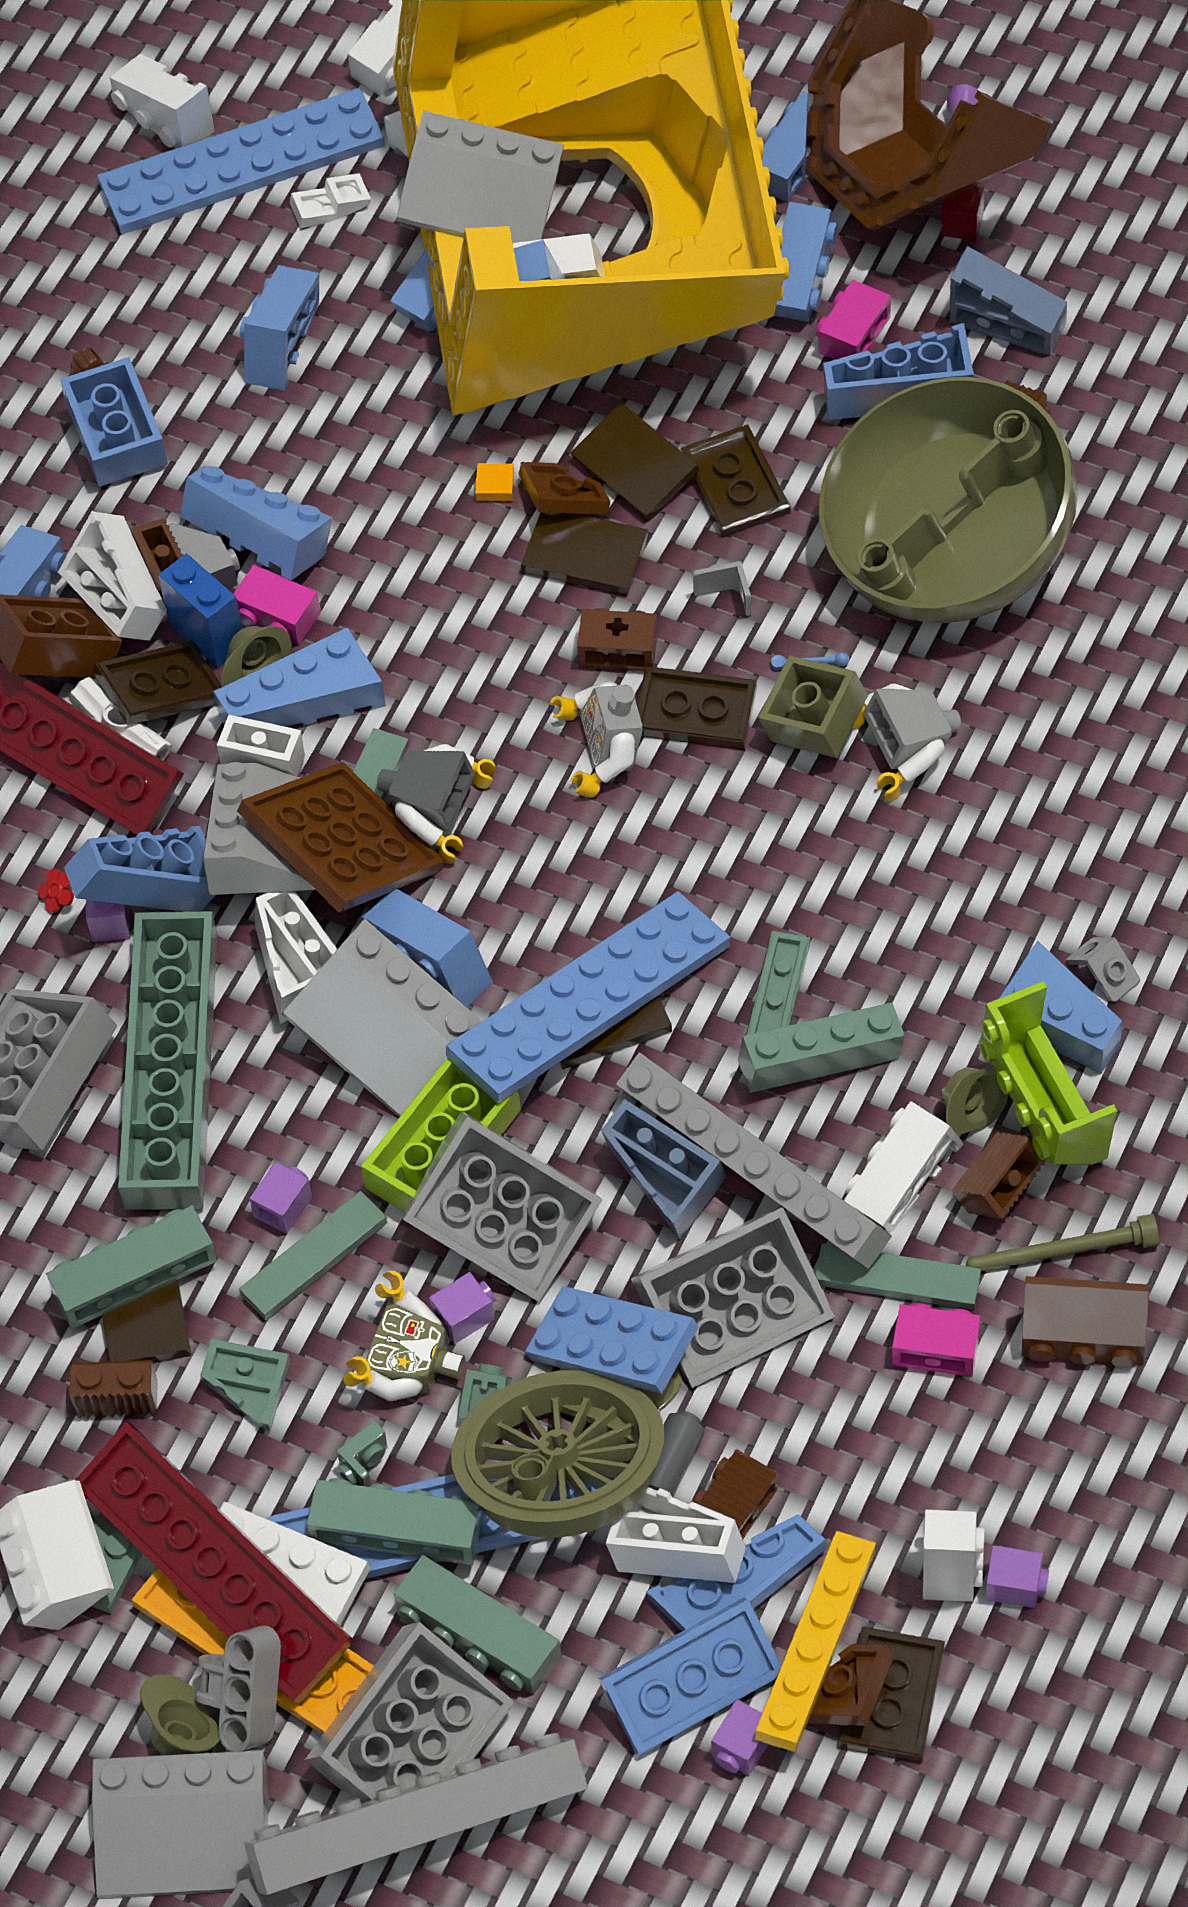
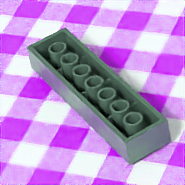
(168, 1061)

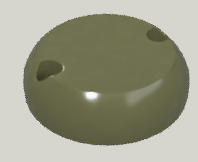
(948, 500)

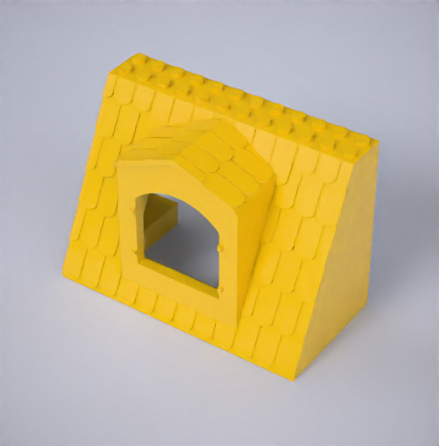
(615, 81)

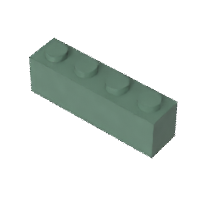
(820, 1047)
(131, 1266)
(395, 1521)
(477, 1625)

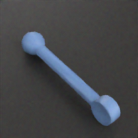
(840, 659)

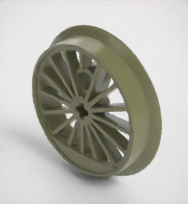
(560, 1454)

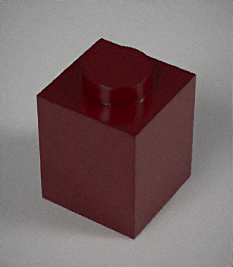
(963, 214)

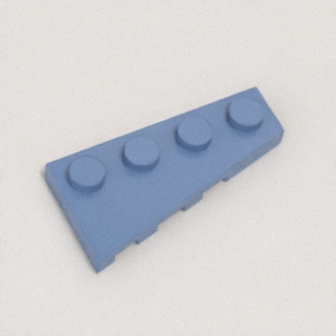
(765, 1567)

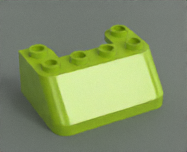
(1039, 1083)

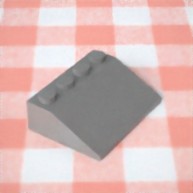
(478, 178)
(234, 852)
(380, 1017)
(44, 1060)
(501, 1206)
(741, 1290)
(409, 1718)
(176, 1822)

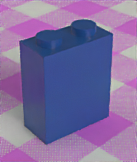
(200, 608)

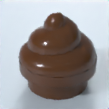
(85, 360)

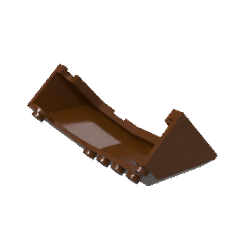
(878, 141)

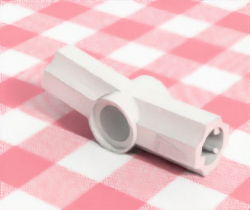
(94, 701)

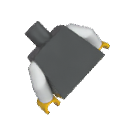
(431, 791)

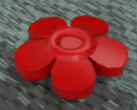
(56, 891)

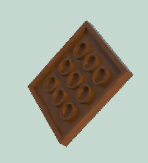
(340, 836)

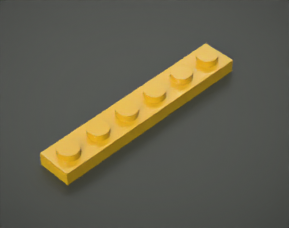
(815, 1641)

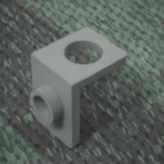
(721, 578)
(1107, 965)

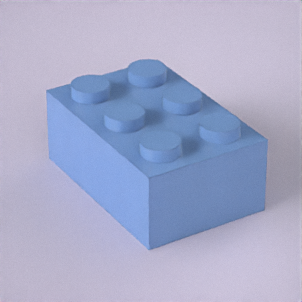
(114, 421)

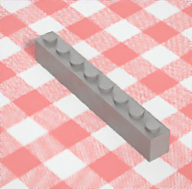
(754, 1160)
(414, 1815)

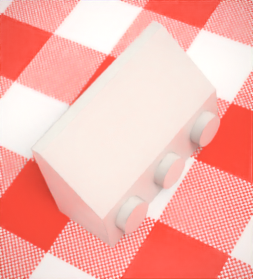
(53, 1555)

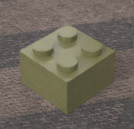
(813, 706)

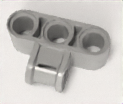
(243, 1687)

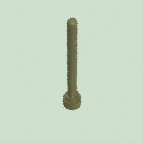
(1142, 1231)

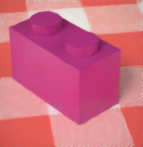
(854, 321)
(275, 601)
(936, 1339)

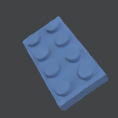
(612, 1339)
(691, 1675)

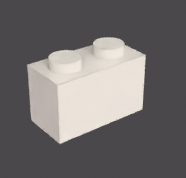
(261, 743)

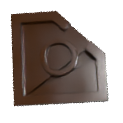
(559, 493)
(852, 1686)

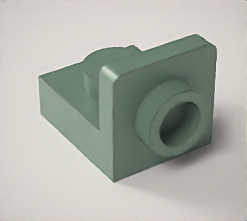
(480, 1385)
(362, 1451)

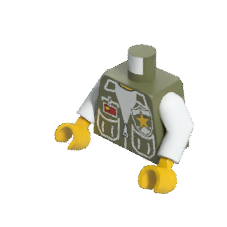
(406, 1348)

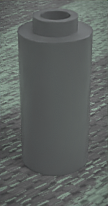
(681, 1441)

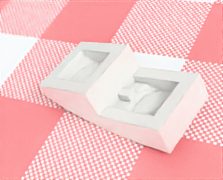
(338, 199)

